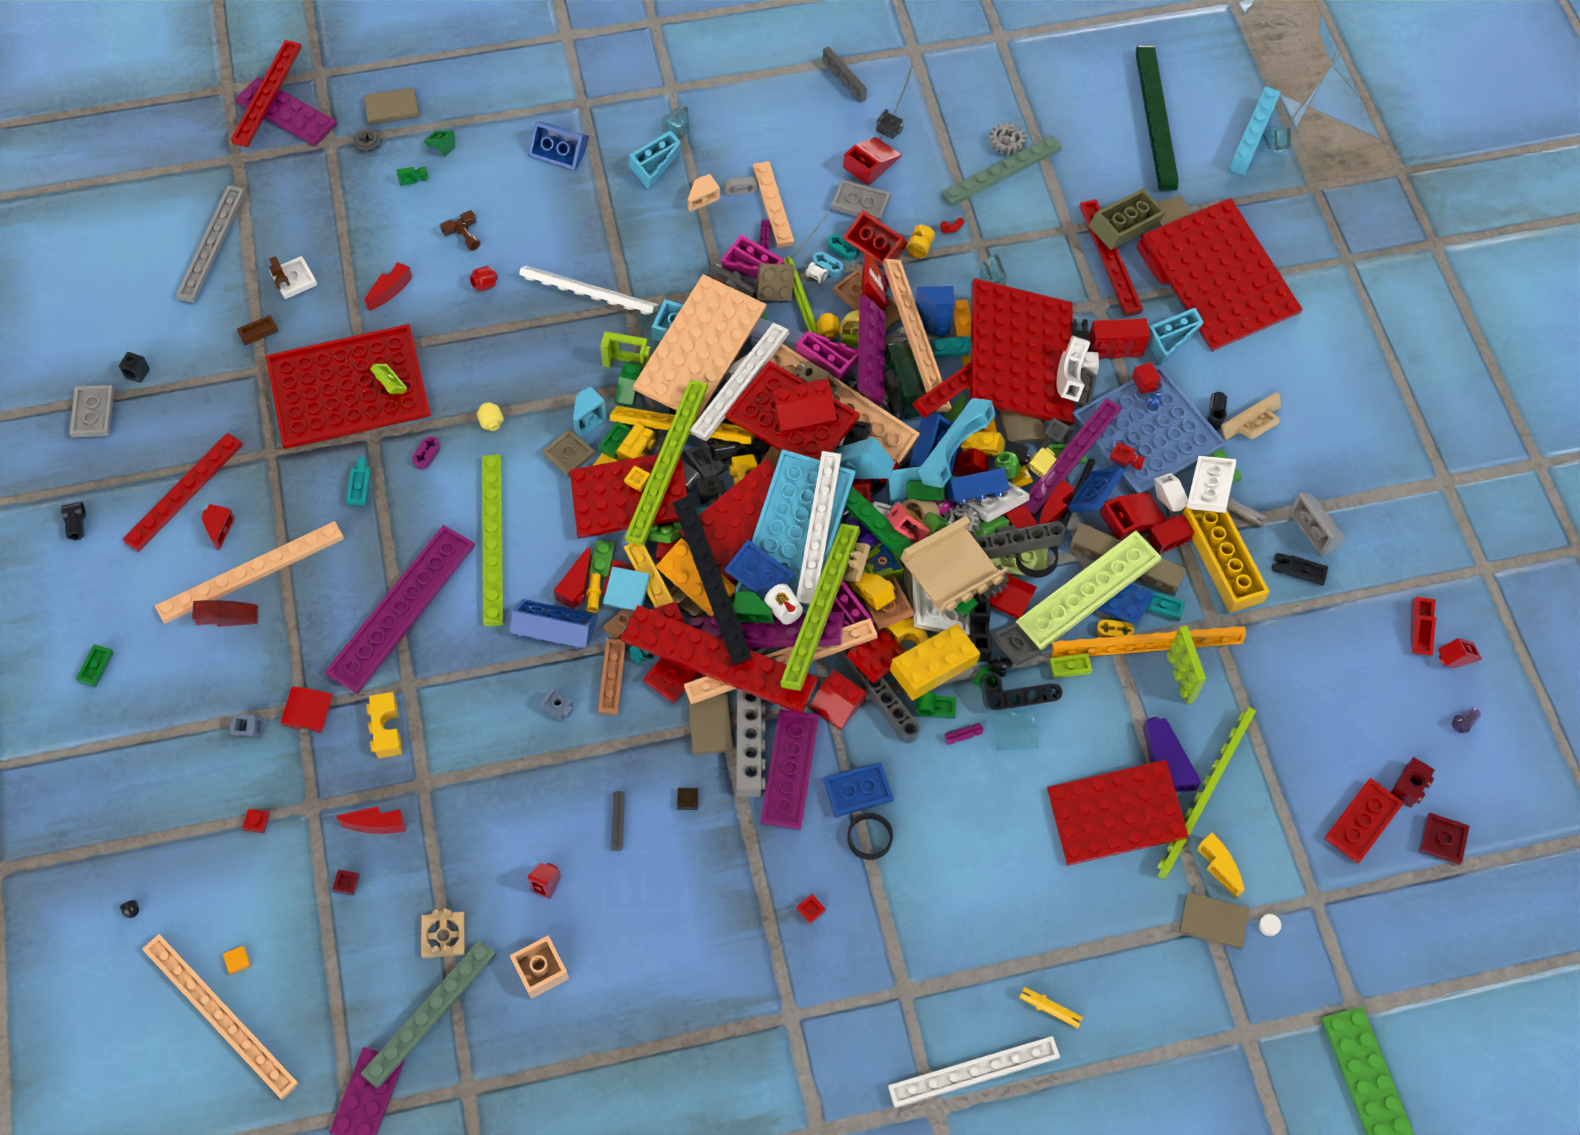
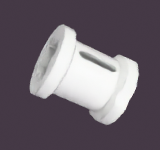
(816, 272)

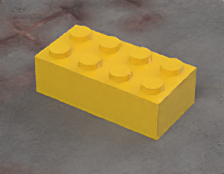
(934, 661)

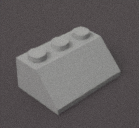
(1316, 524)

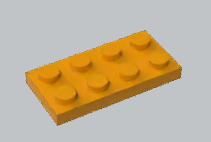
(682, 571)

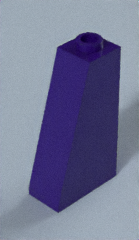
(1164, 745)

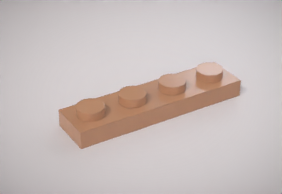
(612, 677)

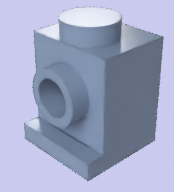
(559, 712)
(253, 723)

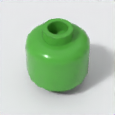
(1010, 462)

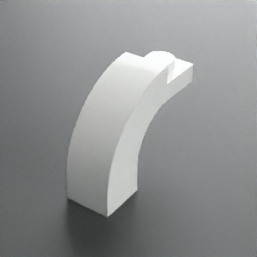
(1068, 376)

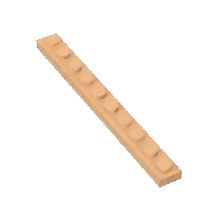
(913, 327)
(250, 571)
(852, 636)
(221, 1017)

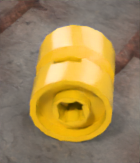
(920, 241)

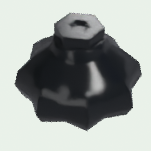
(1000, 665)

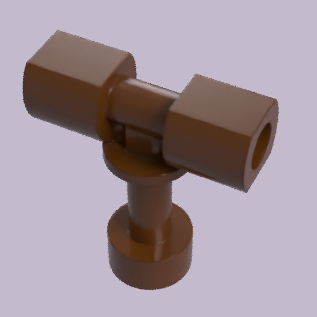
(461, 227)

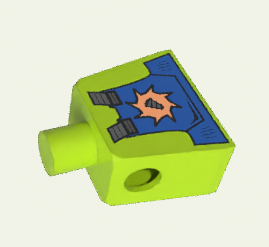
(883, 562)

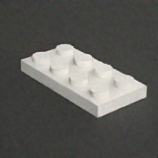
(1212, 484)

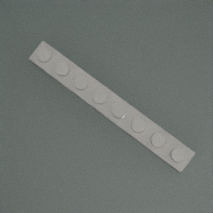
(210, 244)

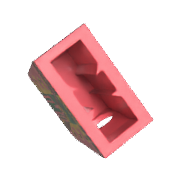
(902, 517)

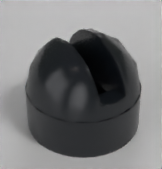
(130, 908)

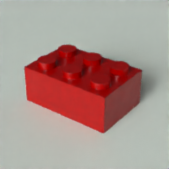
(1119, 338)

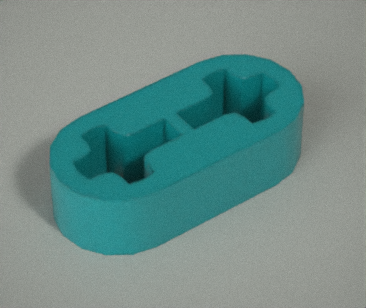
(841, 248)

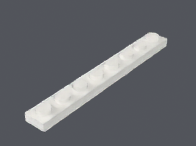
(582, 288)
(739, 381)
(818, 526)
(973, 1072)

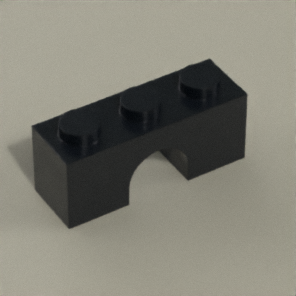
(979, 629)

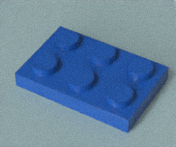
(1095, 489)
(758, 570)
(1128, 604)
(858, 789)

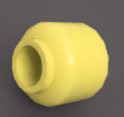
(490, 416)

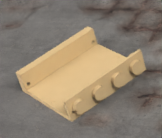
(951, 566)

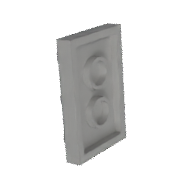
(854, 197)
(91, 411)

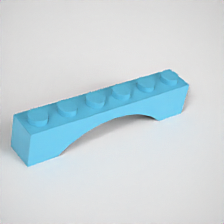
(1254, 131)
(974, 417)

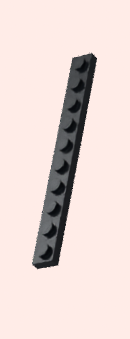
(712, 581)

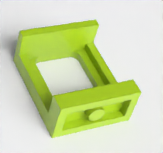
(611, 349)

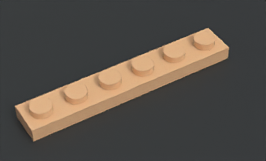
(773, 205)

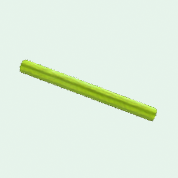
(802, 300)

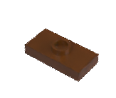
(257, 330)

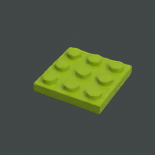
(1186, 665)

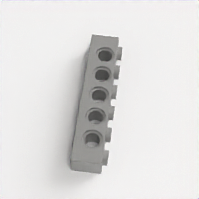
(747, 785)

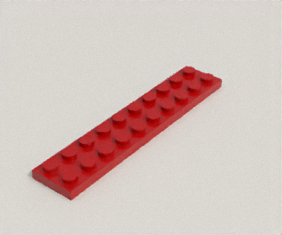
(710, 657)

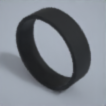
(1038, 573)
(875, 817)

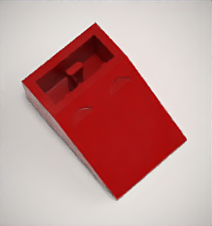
(869, 159)
(1131, 514)

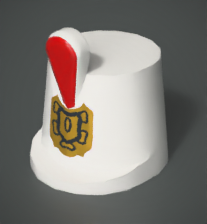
(783, 604)

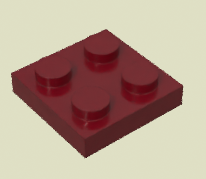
(1444, 838)

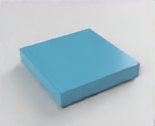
(626, 589)

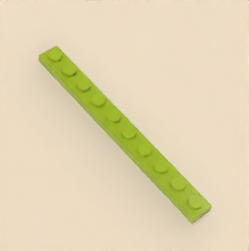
(666, 463)
(492, 540)
(820, 607)
(1209, 783)

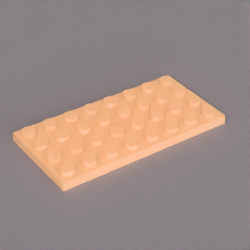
(700, 343)

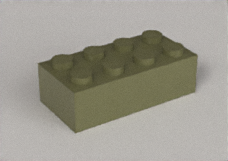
(1127, 219)

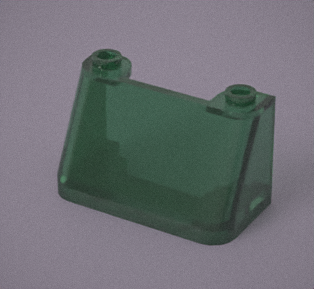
(902, 362)

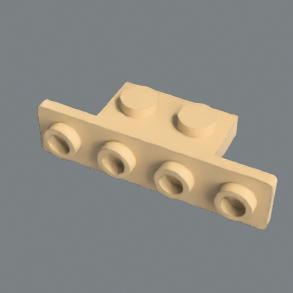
(1254, 420)

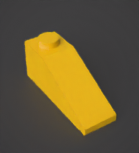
(873, 590)

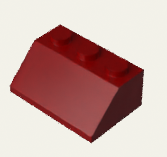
(875, 238)
(805, 405)

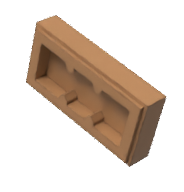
(614, 627)

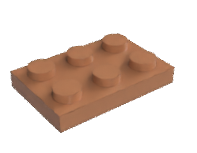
(893, 612)

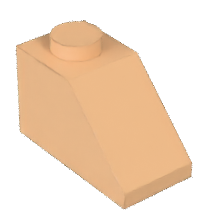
(703, 192)

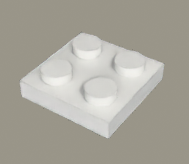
(298, 276)

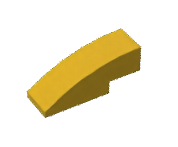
(1222, 864)

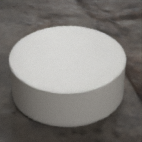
(1269, 925)

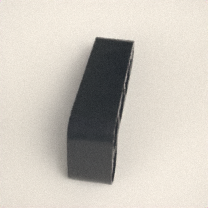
(1022, 693)

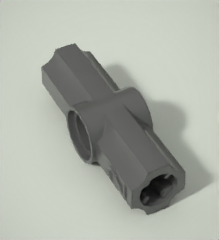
(733, 280)

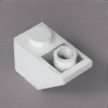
(1170, 492)

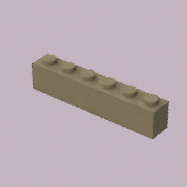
(1095, 544)

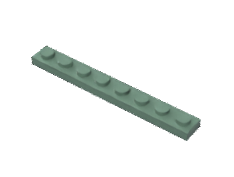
(1001, 171)
(428, 1014)

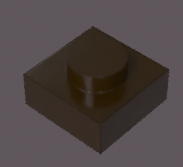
(687, 799)

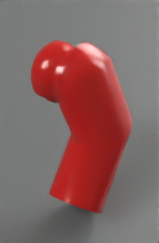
(945, 227)

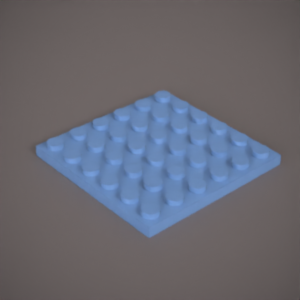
(1165, 436)

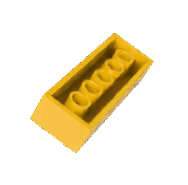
(1227, 559)

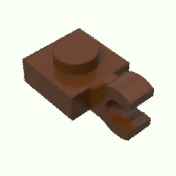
(276, 270)

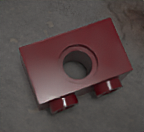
(1420, 774)

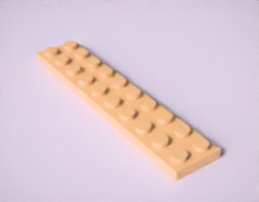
(888, 430)

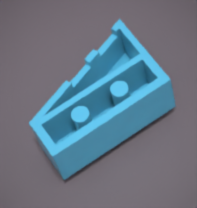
(654, 158)
(1172, 333)
(867, 459)

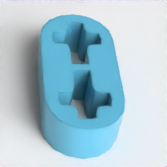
(828, 263)

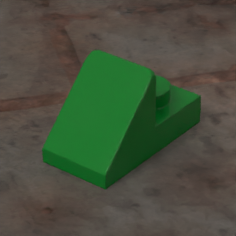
(443, 140)

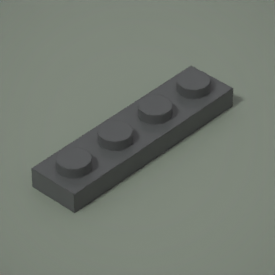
(846, 76)

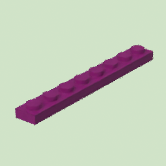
(1072, 455)

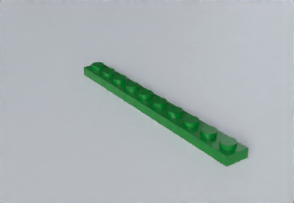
(888, 535)

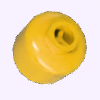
(828, 326)

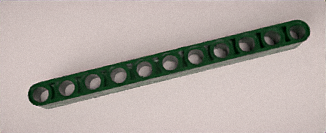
(1156, 118)

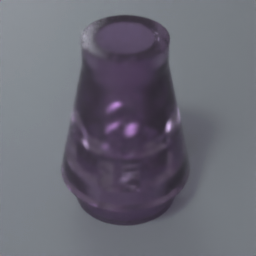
(1464, 722)

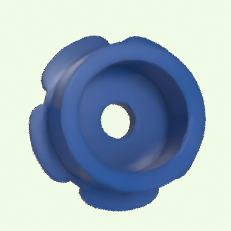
(1154, 399)

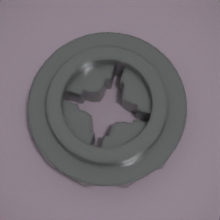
(361, 137)

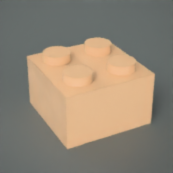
(539, 967)

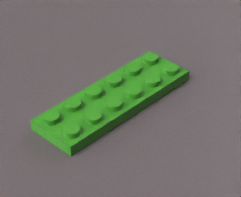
(1366, 1073)

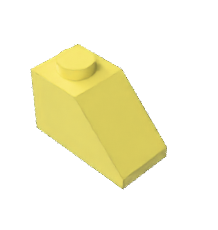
(1042, 462)

